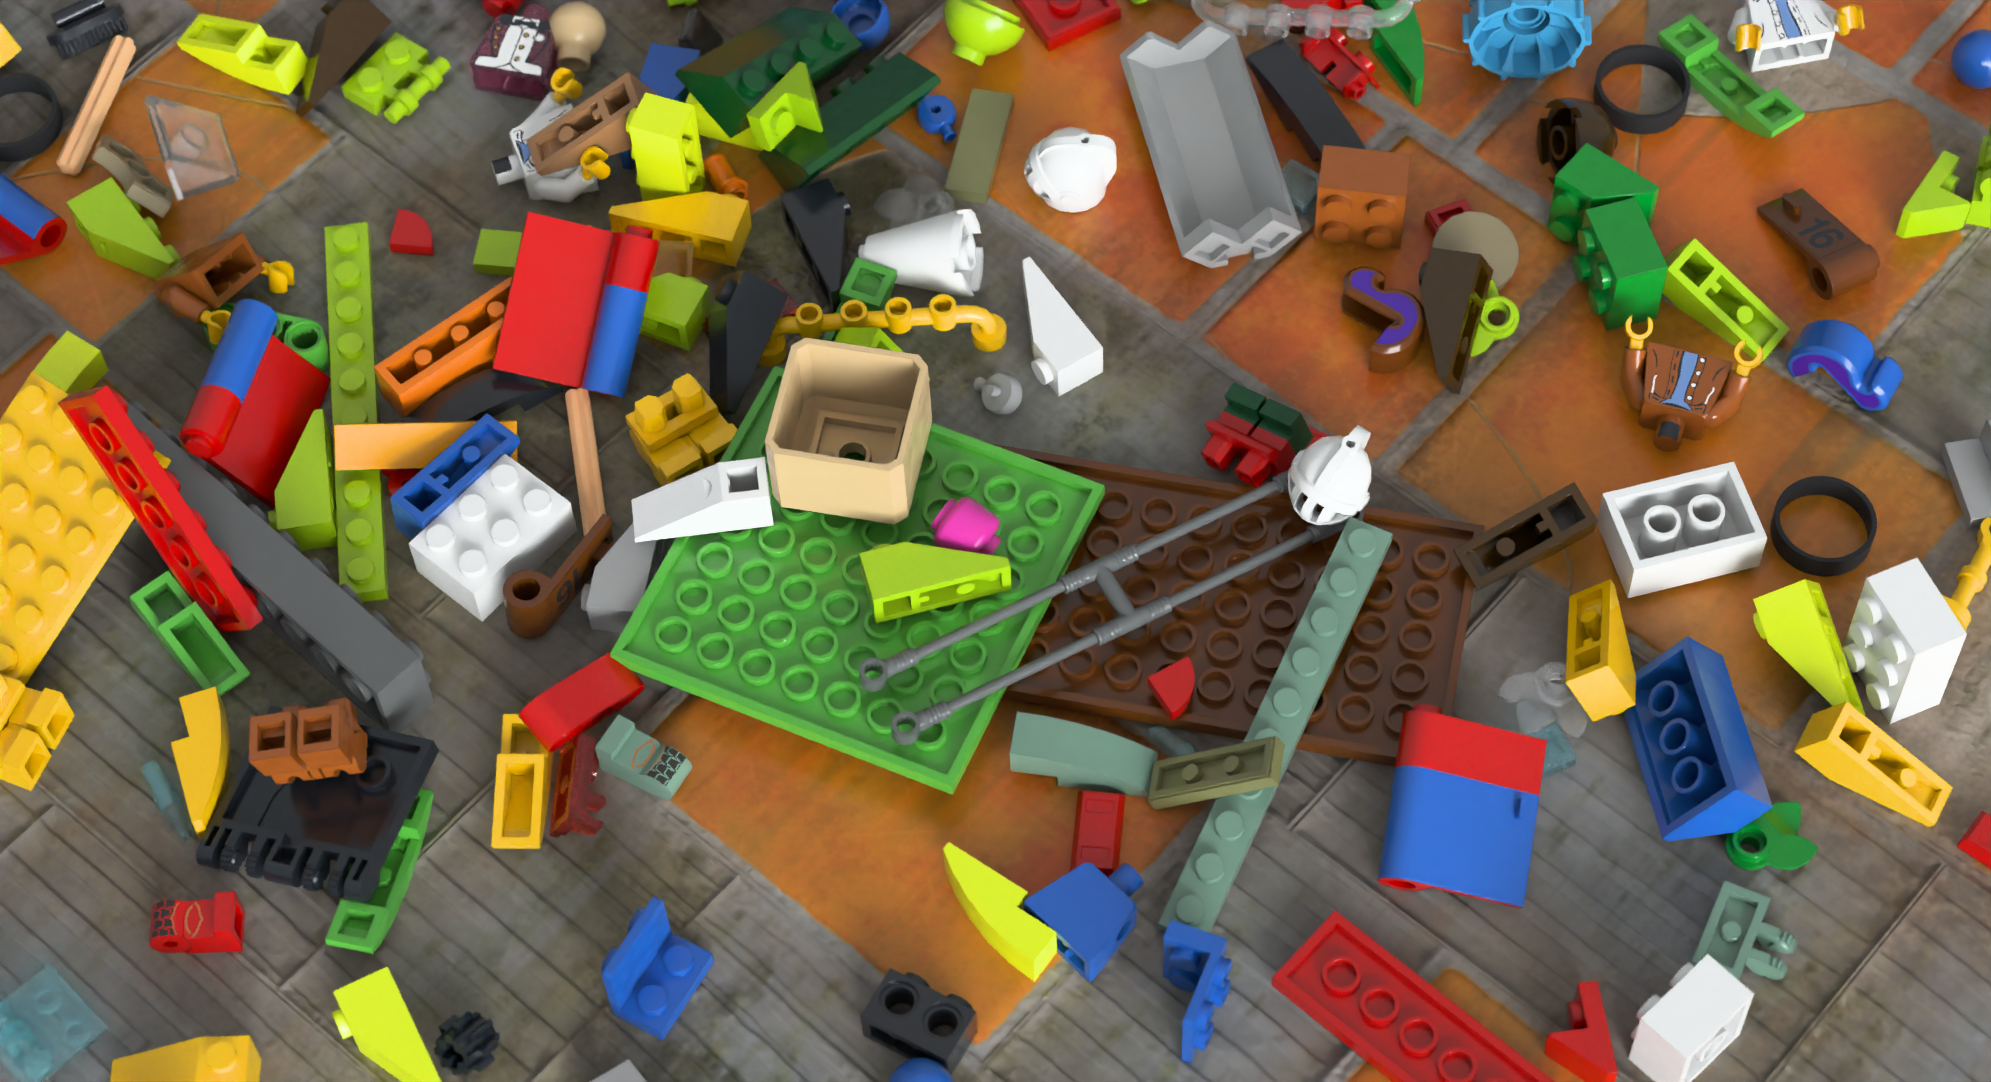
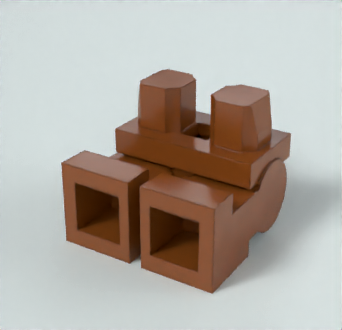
(308, 742)

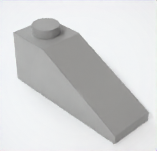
(621, 581)

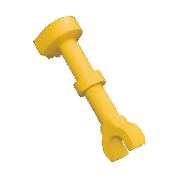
(1972, 576)

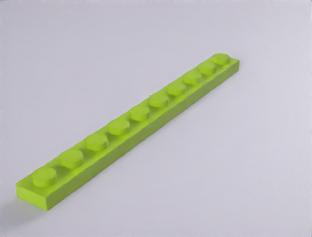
(355, 400)

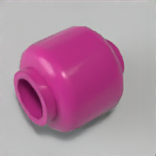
(966, 527)

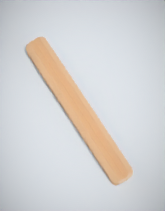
(96, 105)
(585, 457)

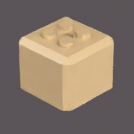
(841, 403)

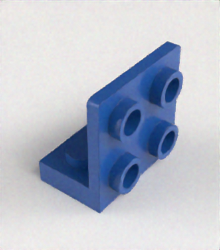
(1199, 964)
(653, 972)

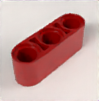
(580, 702)

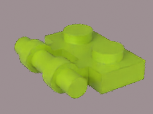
(386, 74)

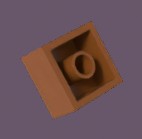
(1362, 196)

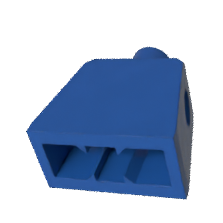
(1088, 914)

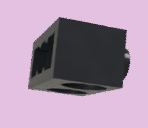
(912, 1032)

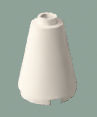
(931, 253)

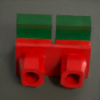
(1258, 433)

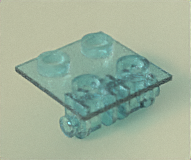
(44, 1027)

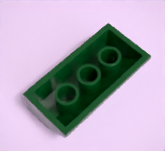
(750, 65)
(850, 119)

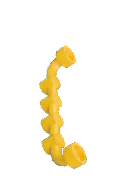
(987, 329)

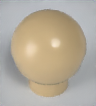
(577, 34)

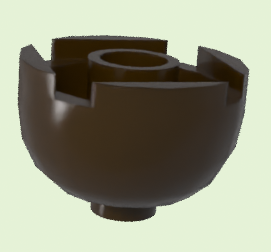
(1571, 126)

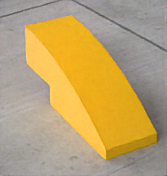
(204, 756)
(520, 788)

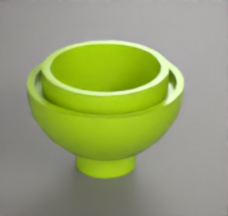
(980, 29)

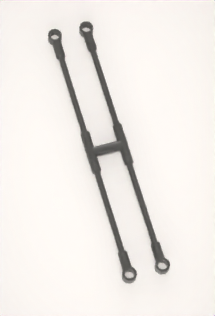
(1101, 571)

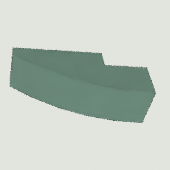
(1080, 755)

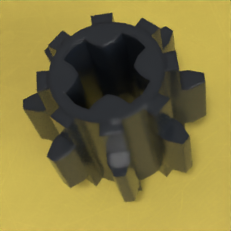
(466, 1043)

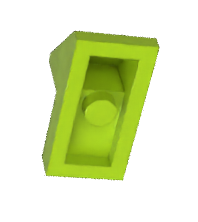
(784, 107)
(1933, 204)

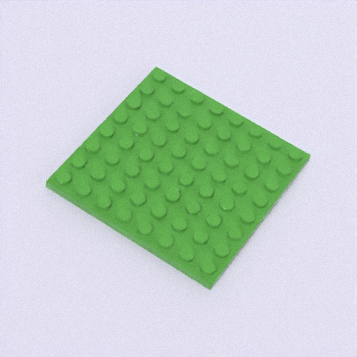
(784, 618)

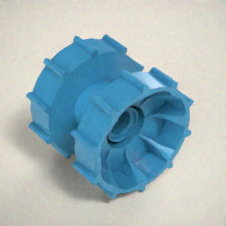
(1526, 35)

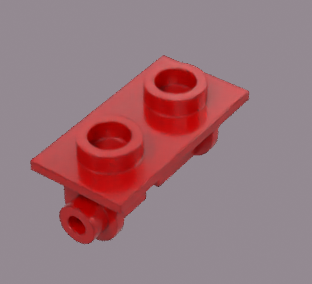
(1351, 70)

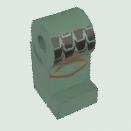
(641, 759)

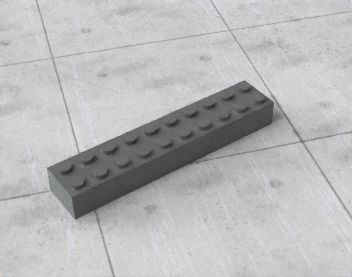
(299, 598)

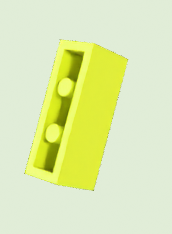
(665, 148)

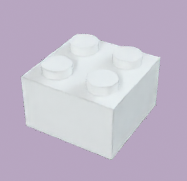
(1690, 1022)

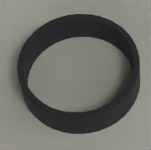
(1649, 56)
(44, 137)
(1830, 487)

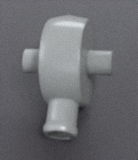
(999, 393)

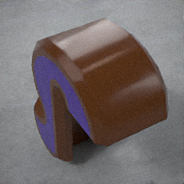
(1387, 311)

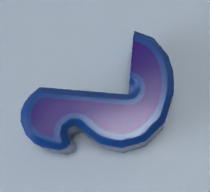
(1848, 359)

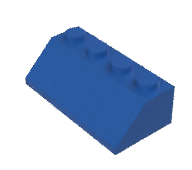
(1694, 745)

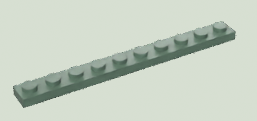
(1281, 714)

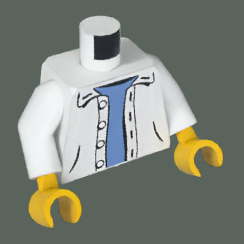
(1789, 30)
(560, 185)

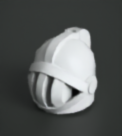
(1071, 168)
(1331, 474)

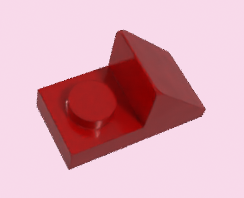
(1587, 1046)

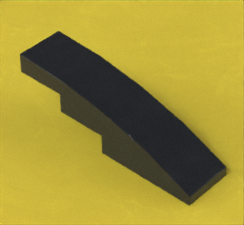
(1301, 100)

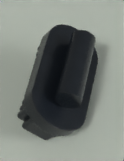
(85, 26)

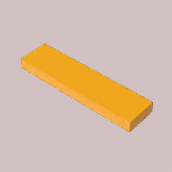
(398, 444)

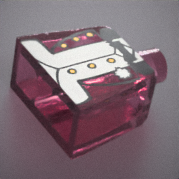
(517, 56)

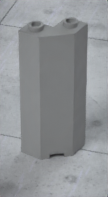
(1210, 145)

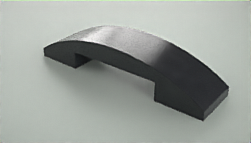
(484, 393)

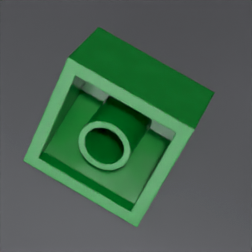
(1594, 181)

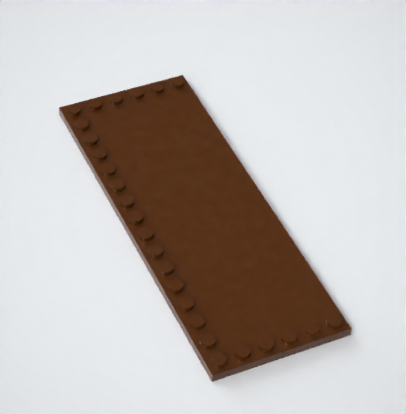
(1396, 654)

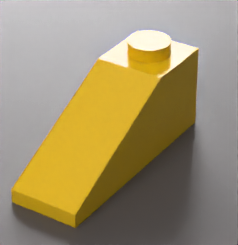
(709, 219)
(1599, 653)
(1870, 762)
(193, 1061)

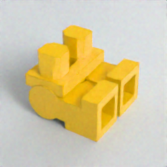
(679, 431)
(28, 727)

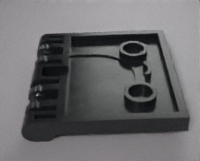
(320, 820)

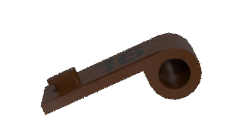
(1833, 252)
(537, 601)

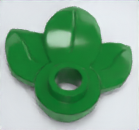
(1774, 839)

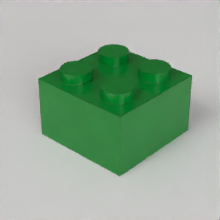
(1620, 263)

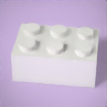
(1681, 529)
(490, 532)
(1903, 641)

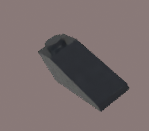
(819, 229)
(738, 333)

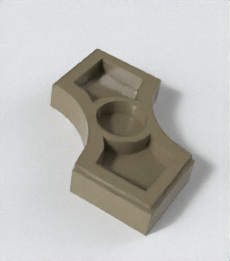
(133, 174)

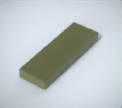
(979, 145)
(1216, 773)

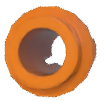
(724, 177)

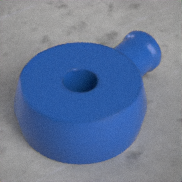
(937, 116)

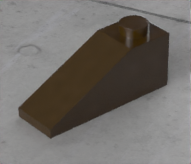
(337, 45)
(1453, 299)
(1527, 537)

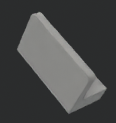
(1970, 474)

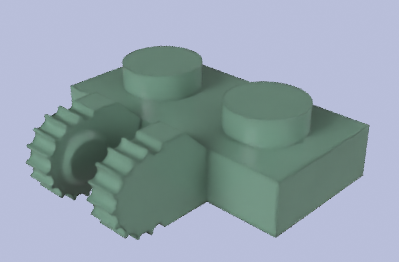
(1733, 930)

